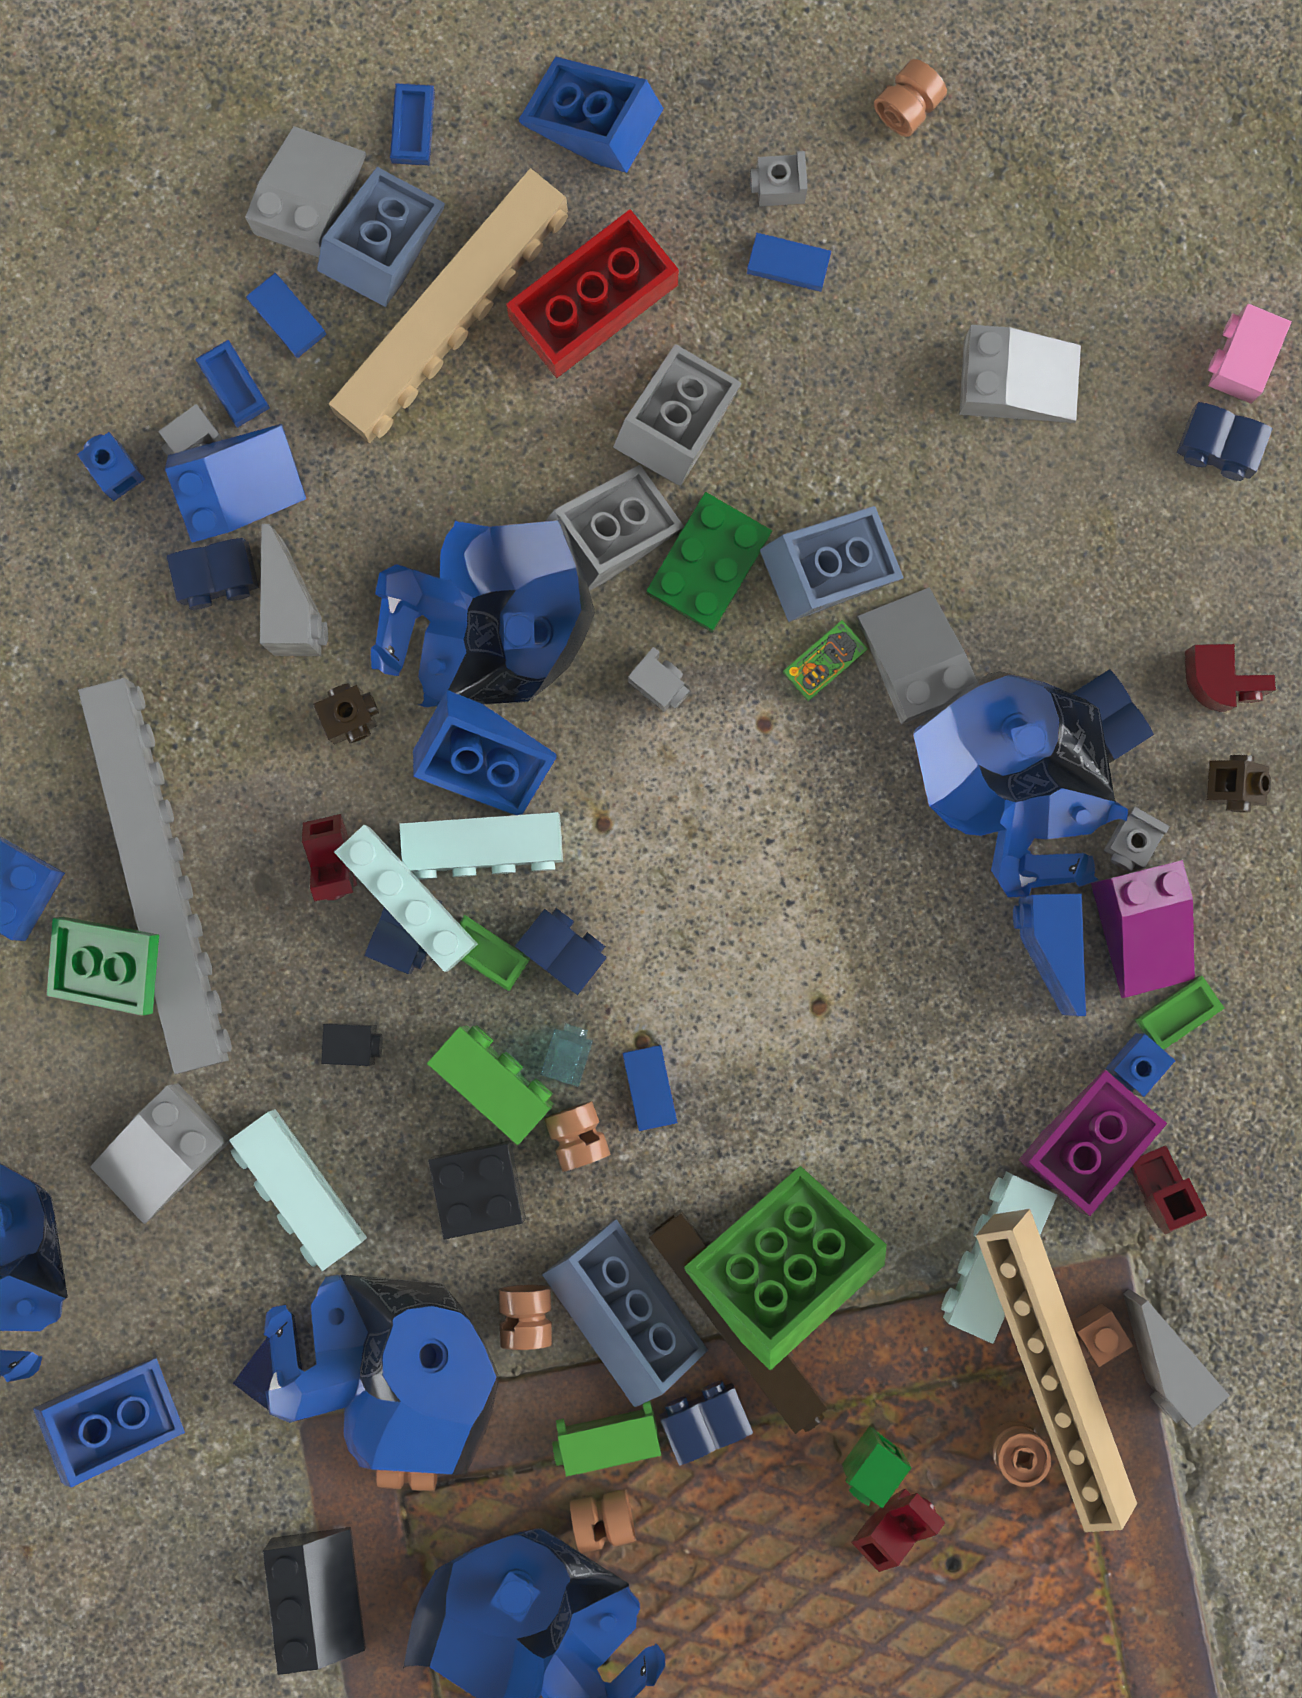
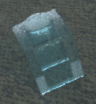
(567, 1055)

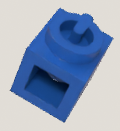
(110, 465)
(1140, 1064)

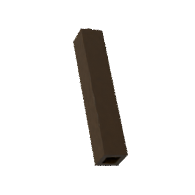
(783, 1384)

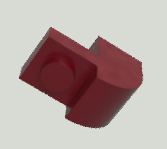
(1214, 680)
(328, 874)
(1167, 1196)
(896, 1528)

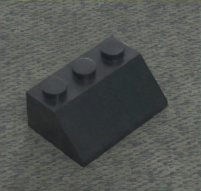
(313, 1599)

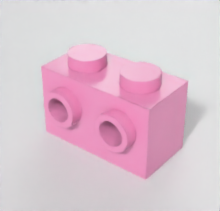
(1249, 353)

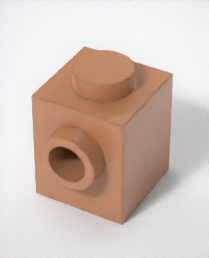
(1100, 1335)

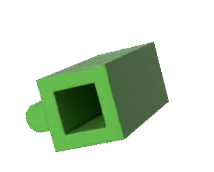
(607, 1441)

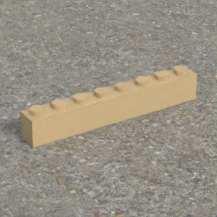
(450, 306)
(1057, 1370)

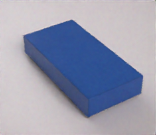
(412, 124)
(788, 262)
(286, 315)
(232, 383)
(649, 1087)

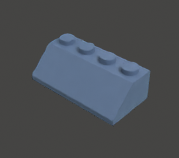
(625, 1314)

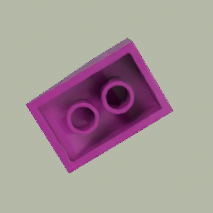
(1148, 927)
(1093, 1143)

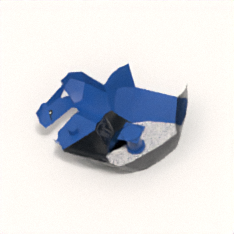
(499, 614)
(1021, 765)
(29, 1267)
(399, 1365)
(529, 1623)

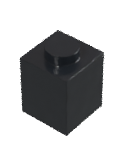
(350, 1044)

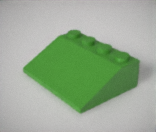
(786, 1266)

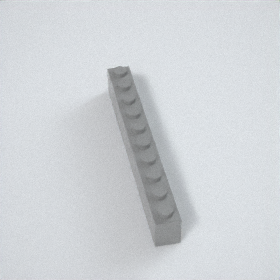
(154, 873)

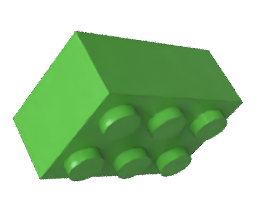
(492, 1082)

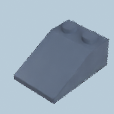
(379, 236)
(830, 563)

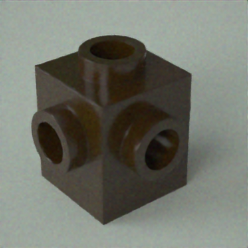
(334, 709)
(1238, 783)

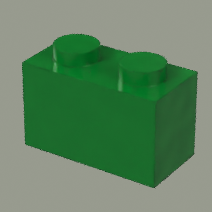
(875, 1468)

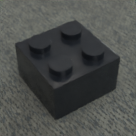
(477, 1189)

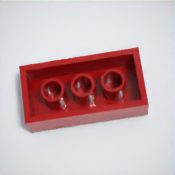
(593, 293)

